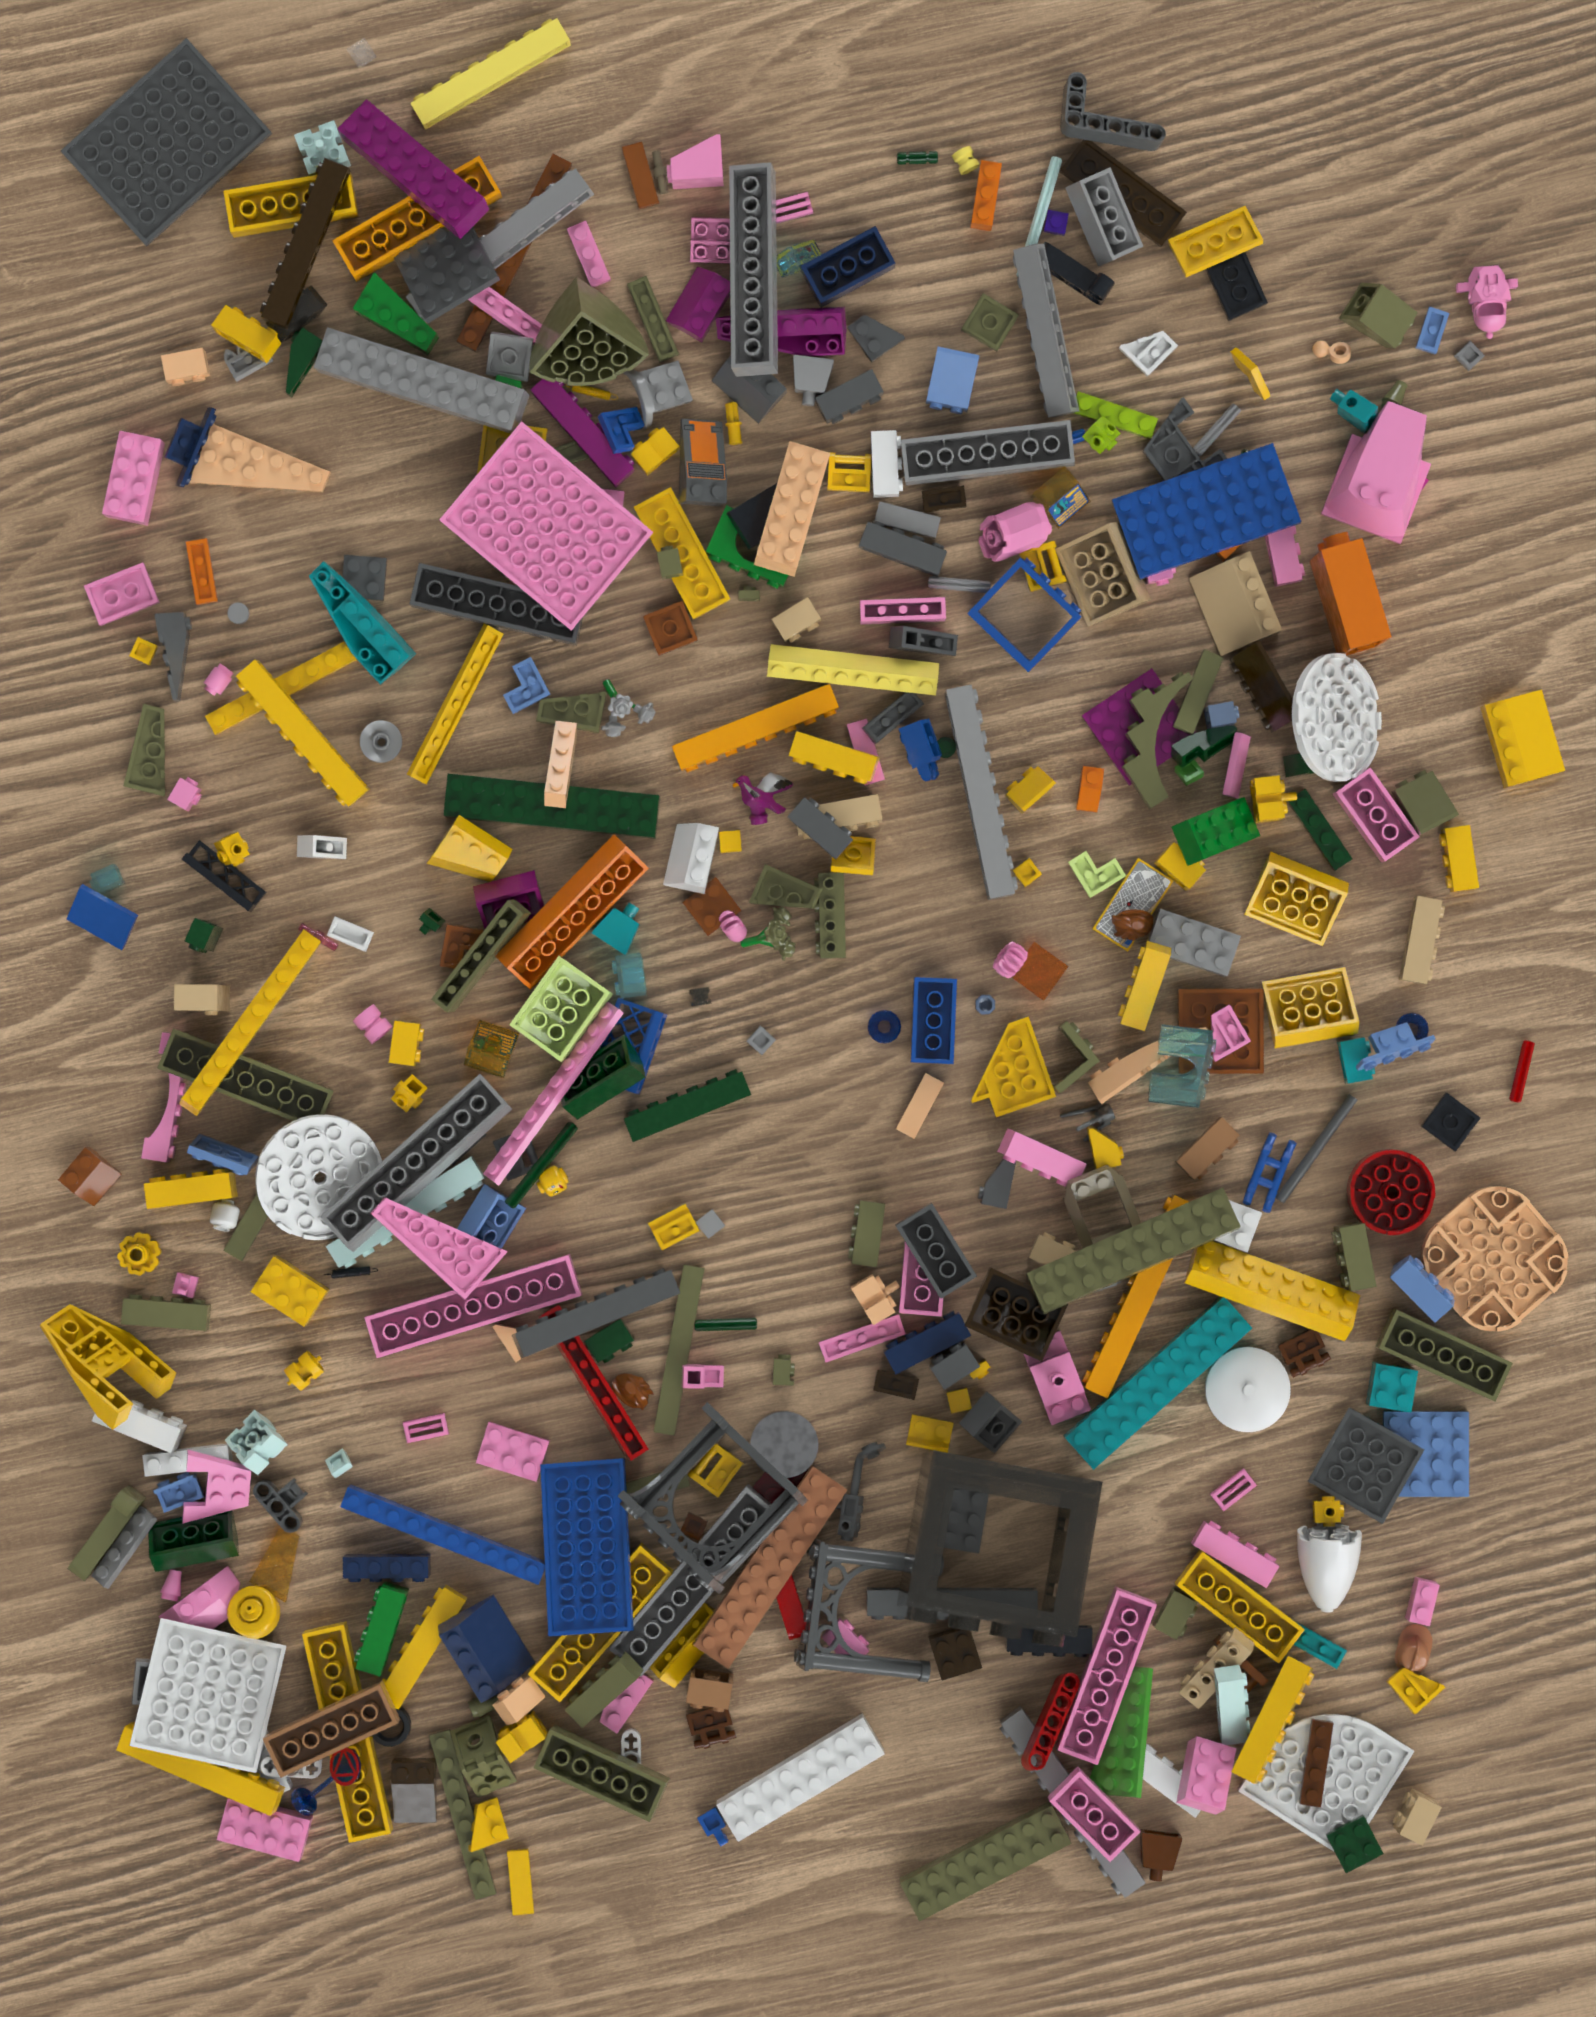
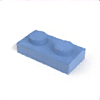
(1432, 330)

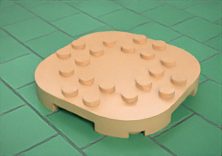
(1495, 1257)

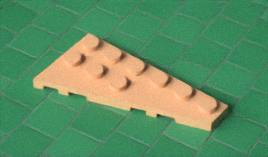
(247, 463)

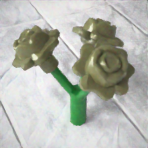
(775, 934)

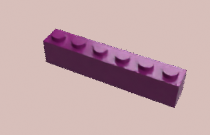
(582, 430)

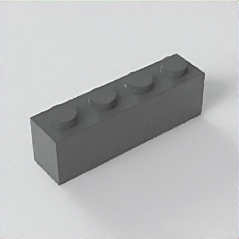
(903, 549)

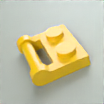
(849, 479)
(1036, 557)
(720, 1474)

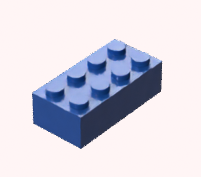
(933, 1020)

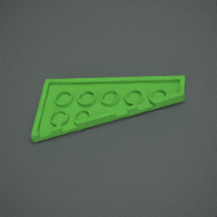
(1123, 1756)

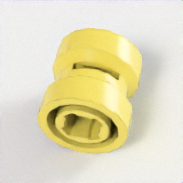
(965, 160)

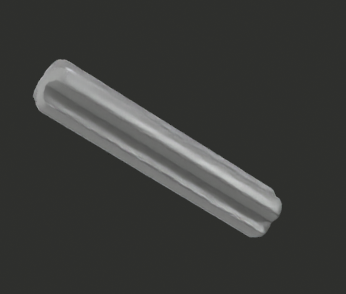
(1213, 433)
(959, 584)

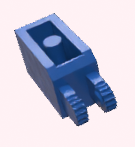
(921, 748)

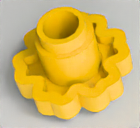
(139, 1253)

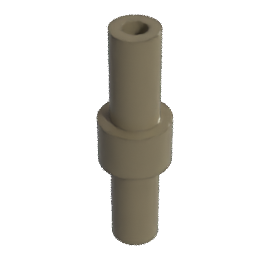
(660, 172)

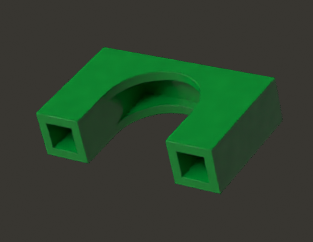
(723, 548)

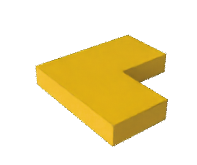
(1252, 371)

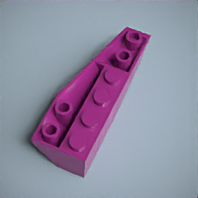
(803, 331)

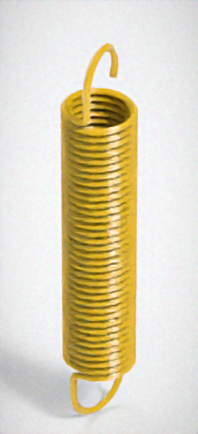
(591, 391)

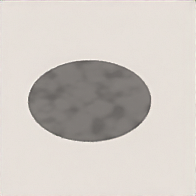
(786, 1442)

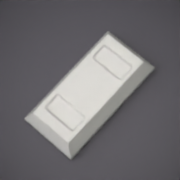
(350, 934)

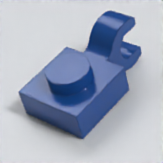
(712, 1824)

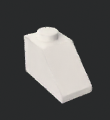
(321, 847)

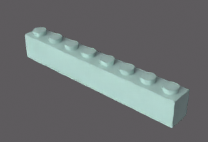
(432, 1197)

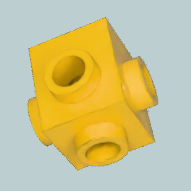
(232, 849)
(409, 1093)
(1320, 1508)

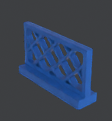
(650, 1039)

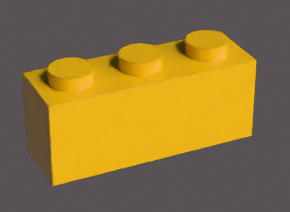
(246, 333)
(1459, 858)

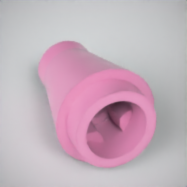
(172, 1586)

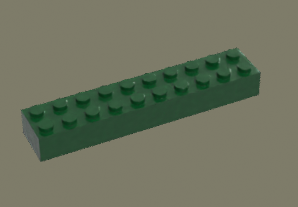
(524, 805)

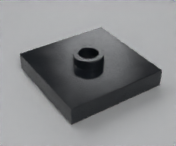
(1450, 1122)

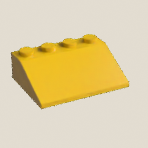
(1522, 738)
(1297, 898)
(1310, 1007)

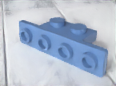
(1393, 1043)

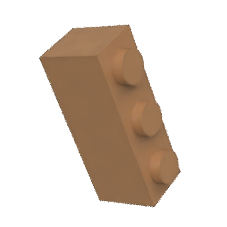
(1207, 1149)

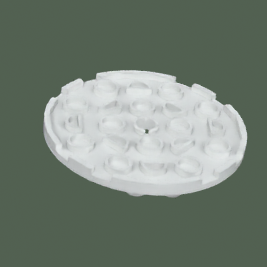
(1331, 688)
(293, 1159)

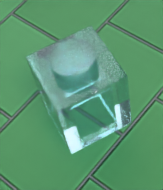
(106, 879)

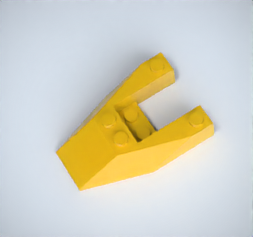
(97, 1349)

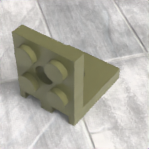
(1084, 1047)
(482, 1758)

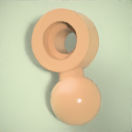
(1339, 352)

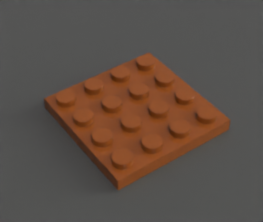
(1248, 1005)

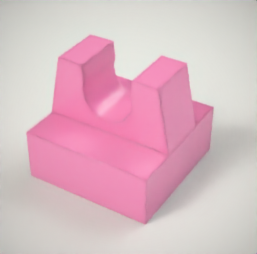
(185, 1285)

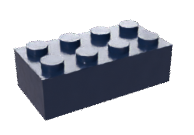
(848, 266)

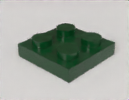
(1354, 1844)

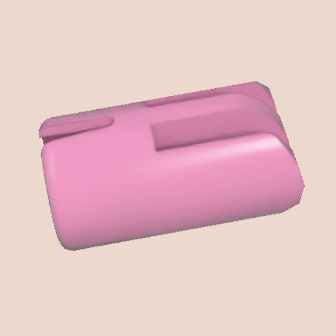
(732, 926)

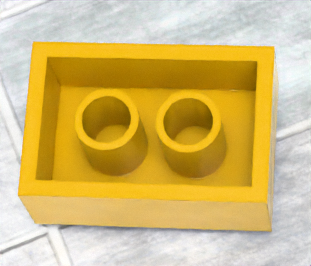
(290, 1290)

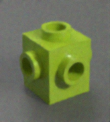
(1102, 435)

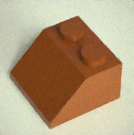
(89, 1176)

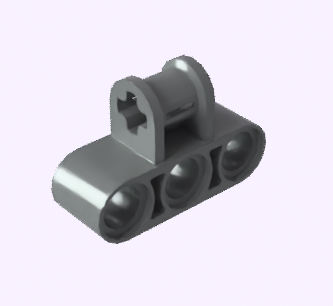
(288, 1496)

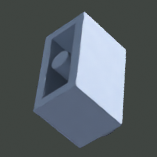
(1221, 715)

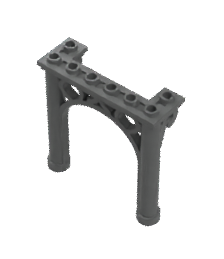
(806, 1656)

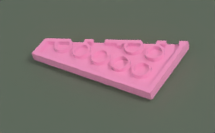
(448, 1252)

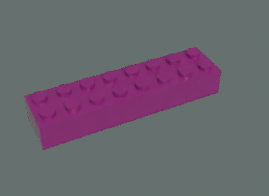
(413, 169)

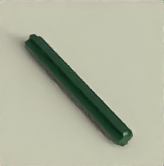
(541, 1165)

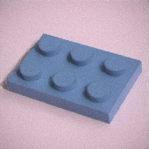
(222, 1155)

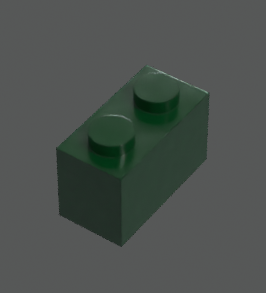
(609, 1341)

